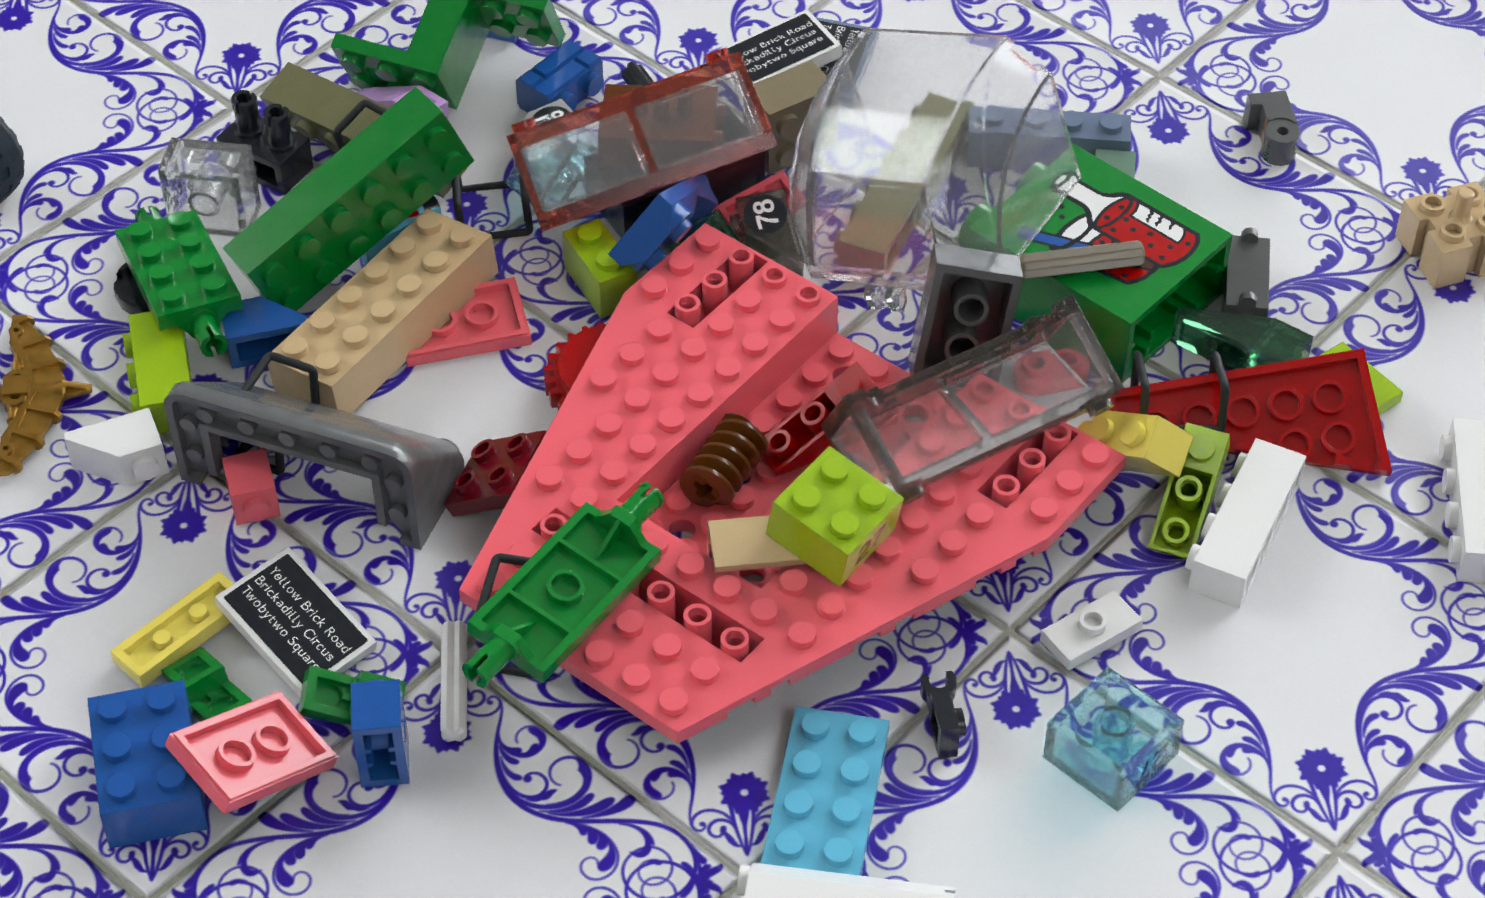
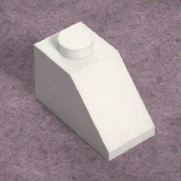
(119, 448)

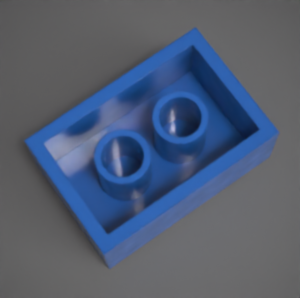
(138, 780)

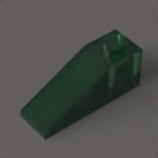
(1239, 338)

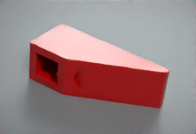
(800, 436)

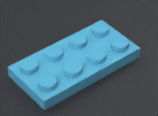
(826, 792)

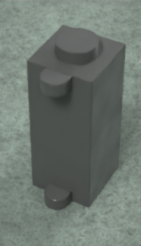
(1247, 275)

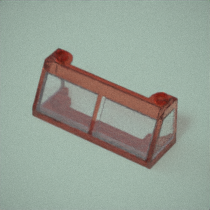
(640, 140)

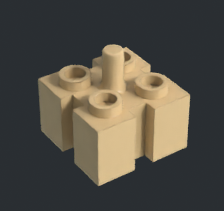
(1446, 233)

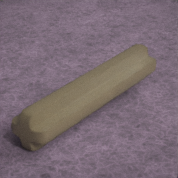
(1082, 259)

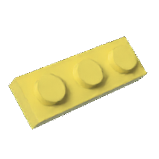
(173, 633)

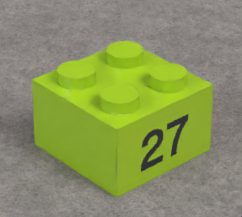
(834, 516)

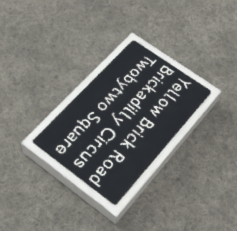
(787, 46)
(294, 620)

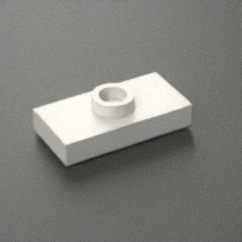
(1091, 630)

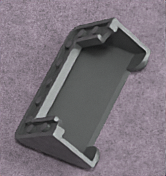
(406, 468)

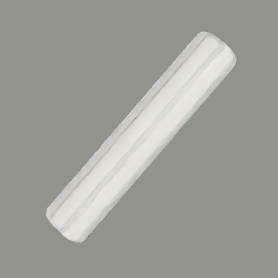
(453, 681)

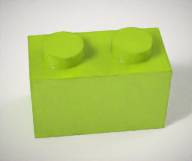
(593, 269)

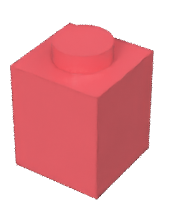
(251, 486)

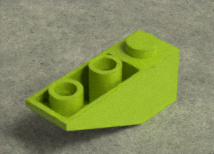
(1190, 495)

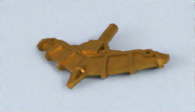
(32, 393)

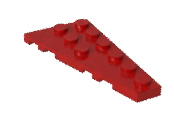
(1305, 405)

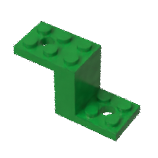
(447, 44)

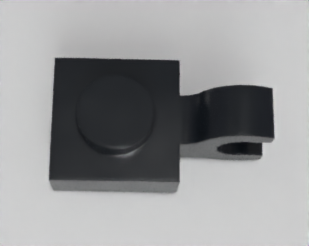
(944, 720)

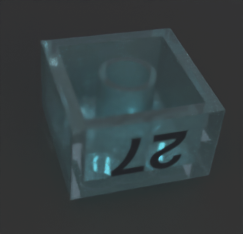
(1112, 738)

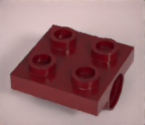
(492, 473)

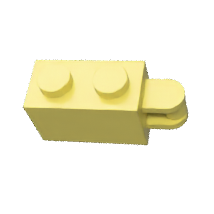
(1146, 440)

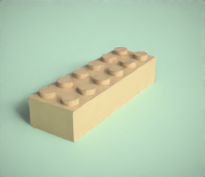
(386, 311)

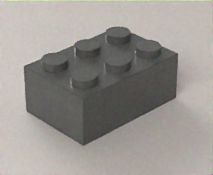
(964, 303)

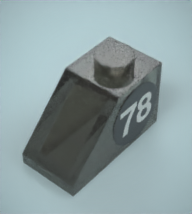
(768, 227)

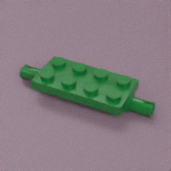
(180, 275)
(565, 589)

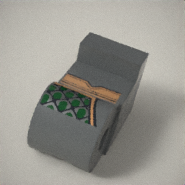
(1275, 123)

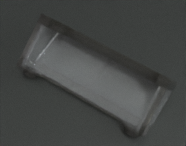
(976, 402)

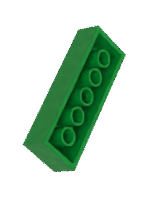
(350, 202)

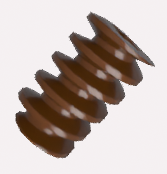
(723, 462)

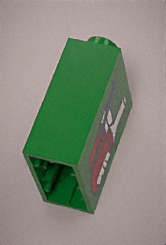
(1129, 305)

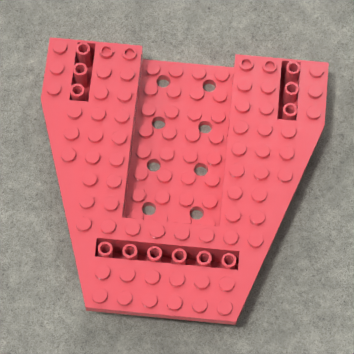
(750, 338)

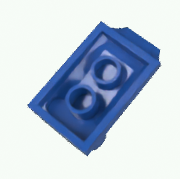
(663, 221)

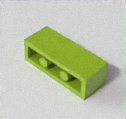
(158, 364)

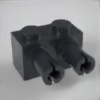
(278, 152)

